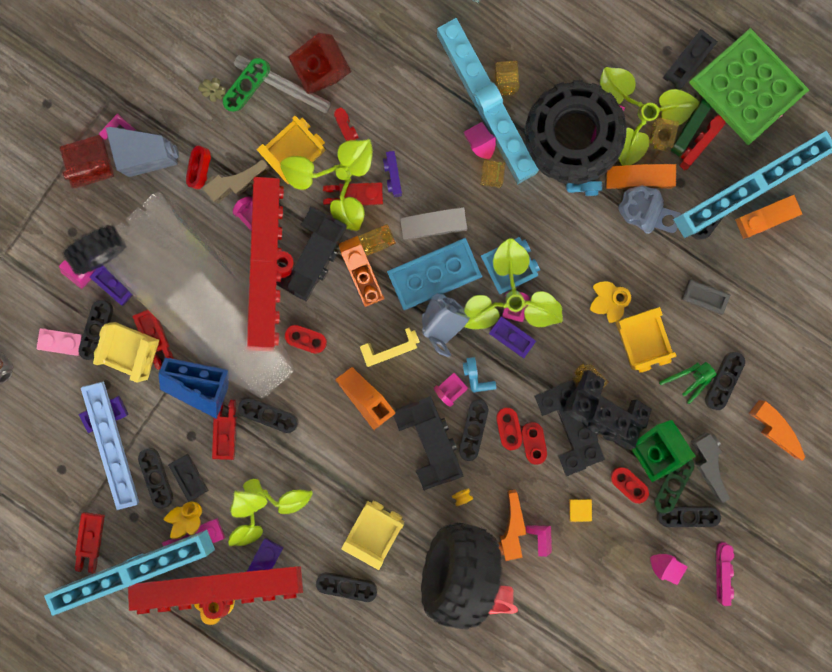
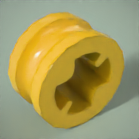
(462, 497)

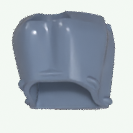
(645, 209)
(443, 321)

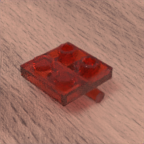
(86, 161)

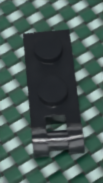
(690, 58)

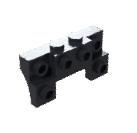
(316, 255)
(603, 415)
(433, 435)
(583, 441)

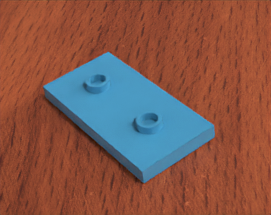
(434, 274)

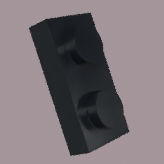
(188, 477)

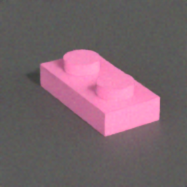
(59, 341)

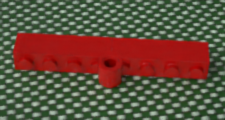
(264, 265)
(215, 589)

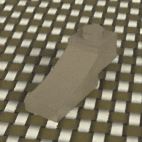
(220, 187)

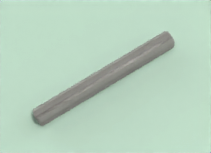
(286, 86)

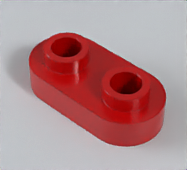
(198, 167)
(306, 339)
(509, 428)
(534, 443)
(628, 485)

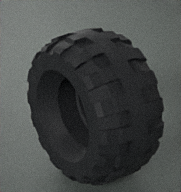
(568, 164)
(461, 576)

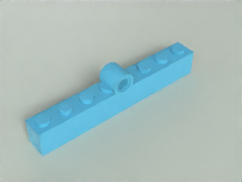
(487, 100)
(754, 185)
(130, 572)

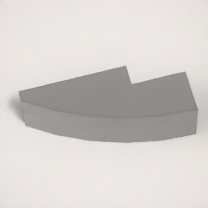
(434, 223)

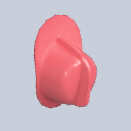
(504, 601)

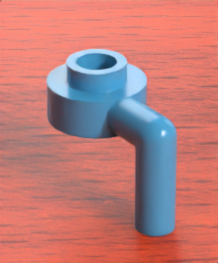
(590, 188)
(470, 369)

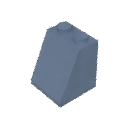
(140, 152)

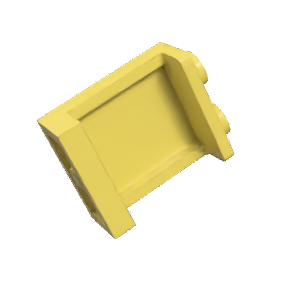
(126, 350)
(371, 358)
(373, 534)

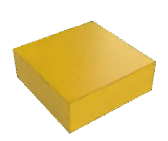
(580, 510)

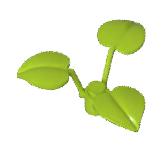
(674, 104)
(354, 159)
(541, 310)
(256, 498)

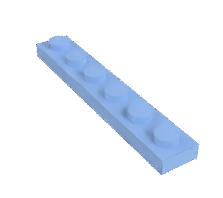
(110, 445)

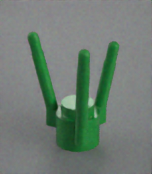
(703, 376)

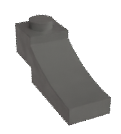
(708, 466)

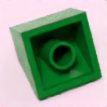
(662, 450)

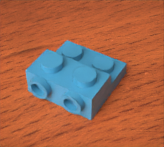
(503, 282)

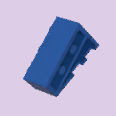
(195, 384)

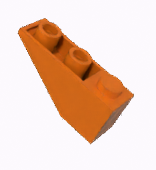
(361, 271)
(365, 398)

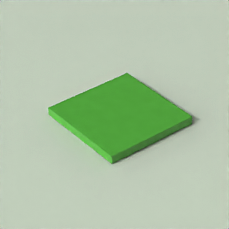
(749, 86)

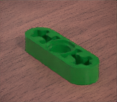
(237, 85)

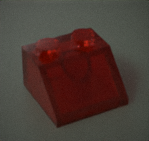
(319, 63)

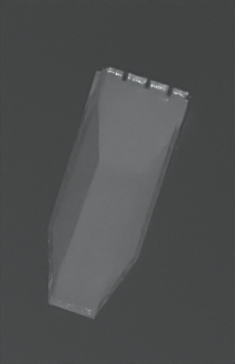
(194, 294)

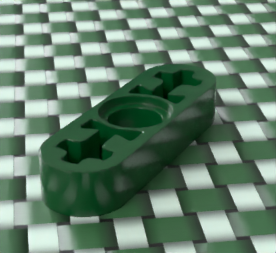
(690, 127)
(672, 501)

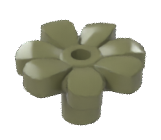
(212, 89)

